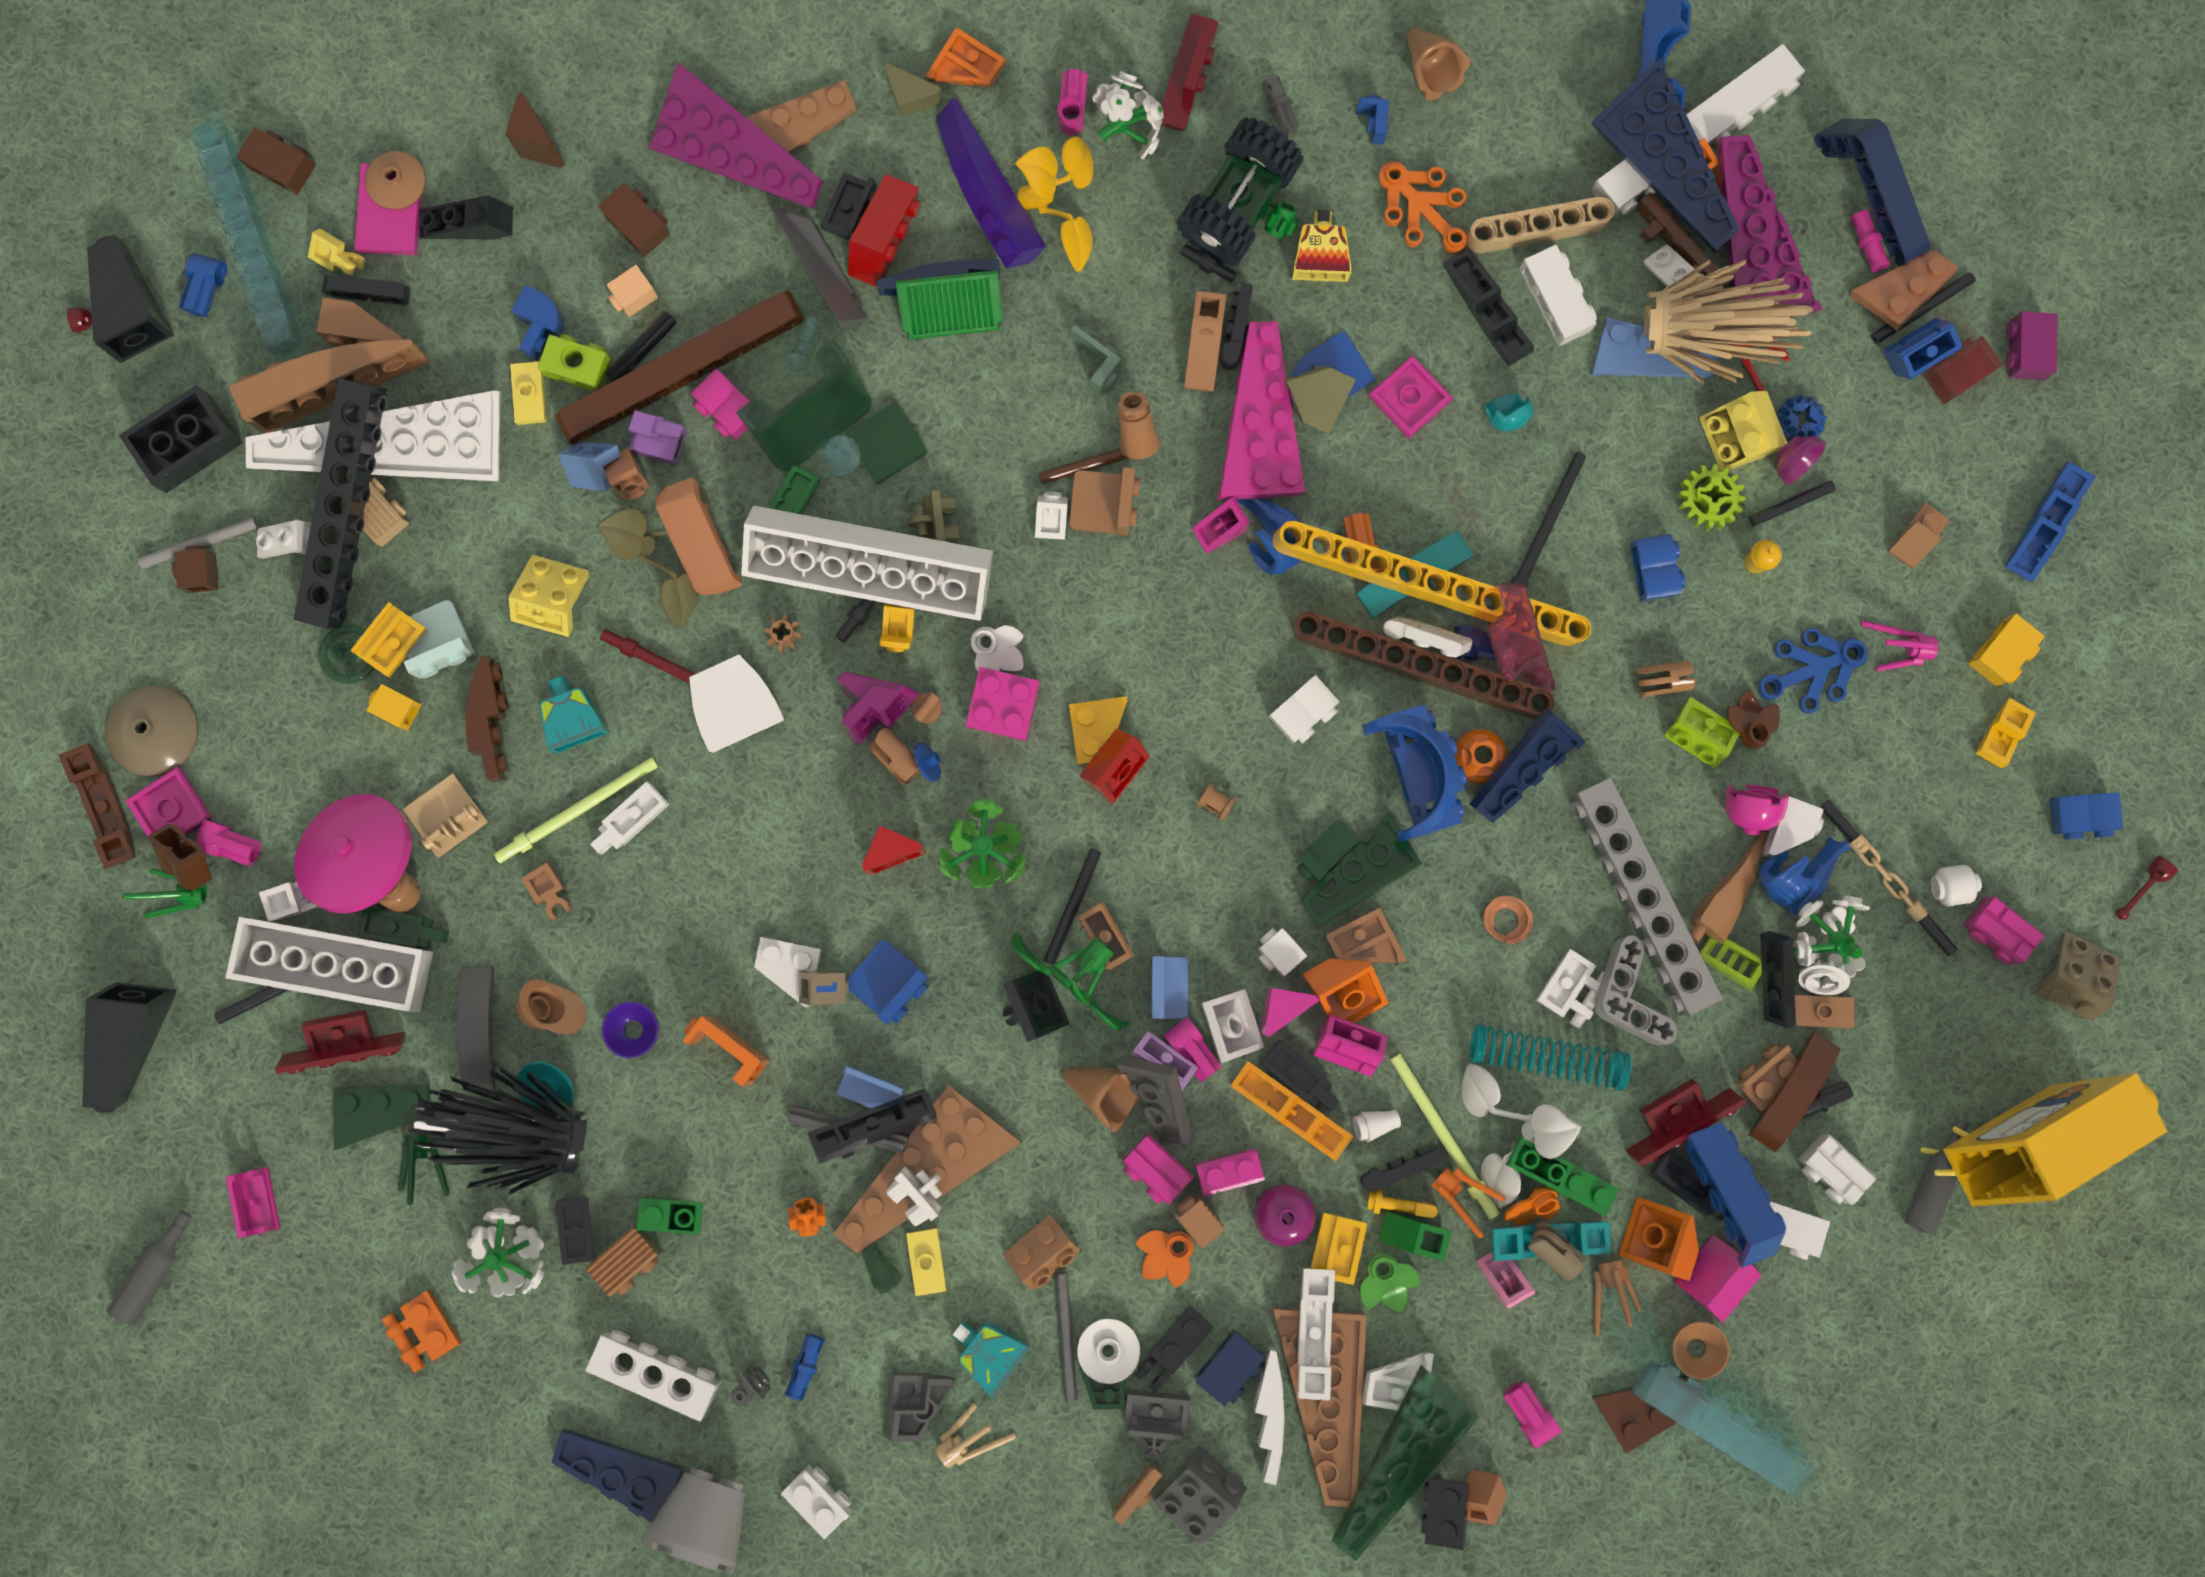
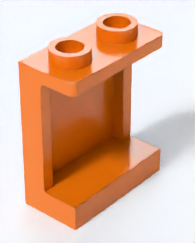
(751, 1058)

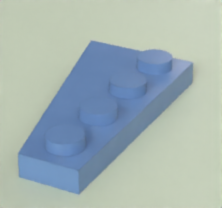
(1623, 354)

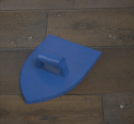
(1340, 355)

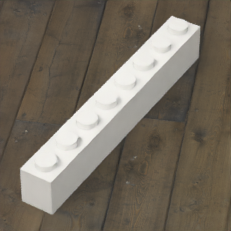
(1713, 119)

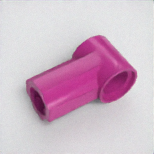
(1072, 101)
(221, 841)
(1189, 1043)
(1534, 1419)

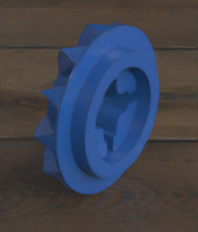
(1789, 420)

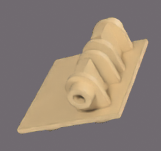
(445, 816)

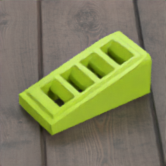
(1726, 969)

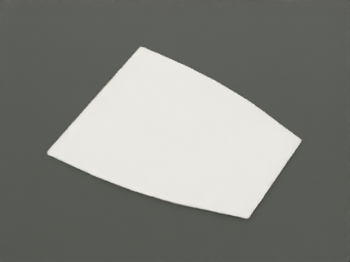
(731, 703)

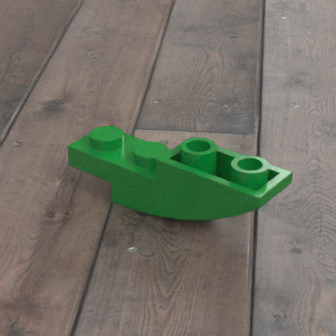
(1563, 1177)

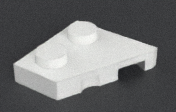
(784, 961)
(1389, 1383)

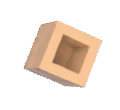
(631, 291)

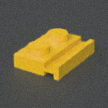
(388, 640)
(1339, 1246)

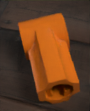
(1359, 528)

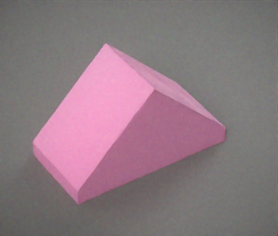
(1505, 1280)

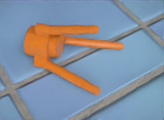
(1449, 1186)

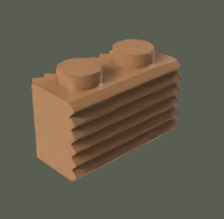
(1101, 924)
(1199, 1220)
(623, 1261)

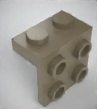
(2083, 978)

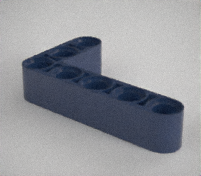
(1884, 182)

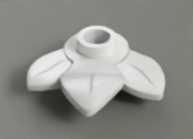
(1002, 651)

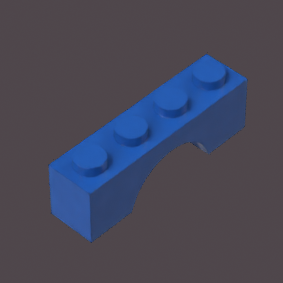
(1663, 27)

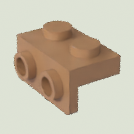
(1041, 1253)

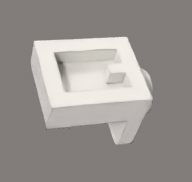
(1051, 516)

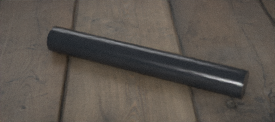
(1792, 503)

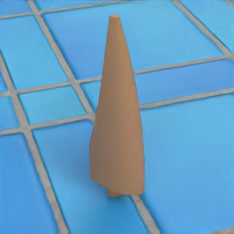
(1723, 905)

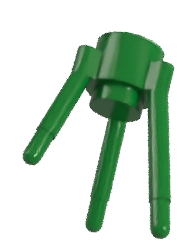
(190, 898)

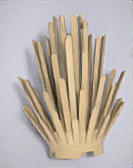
(1693, 318)

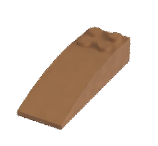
(309, 382)

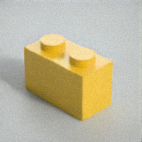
(2007, 650)

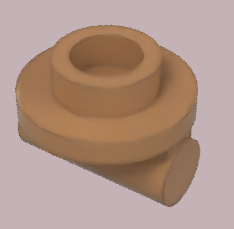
(926, 708)

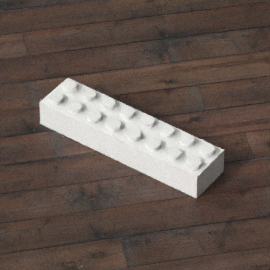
(866, 562)

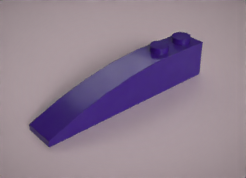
(987, 190)

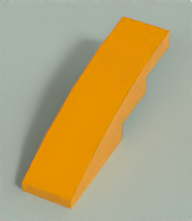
(1291, 1111)

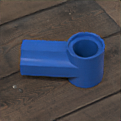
(203, 277)

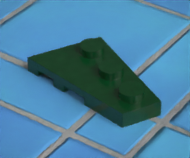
(373, 1110)

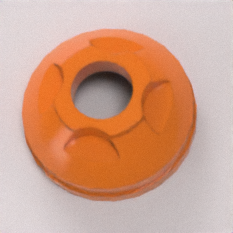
(1466, 746)

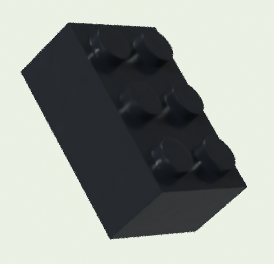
(180, 439)

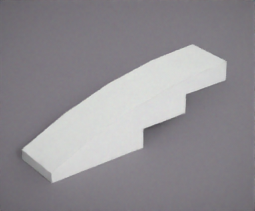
(1271, 1405)

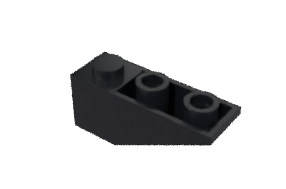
(467, 219)

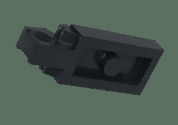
(1299, 1075)
(1684, 1182)

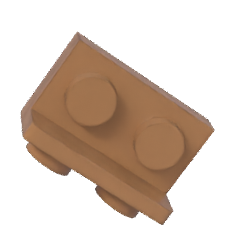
(1765, 1078)

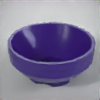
(614, 1029)

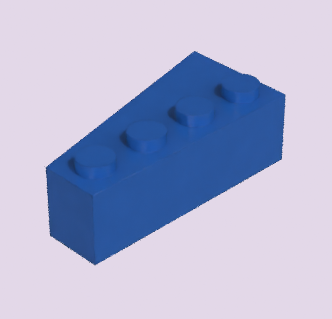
(1736, 1193)

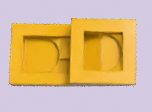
(2005, 732)

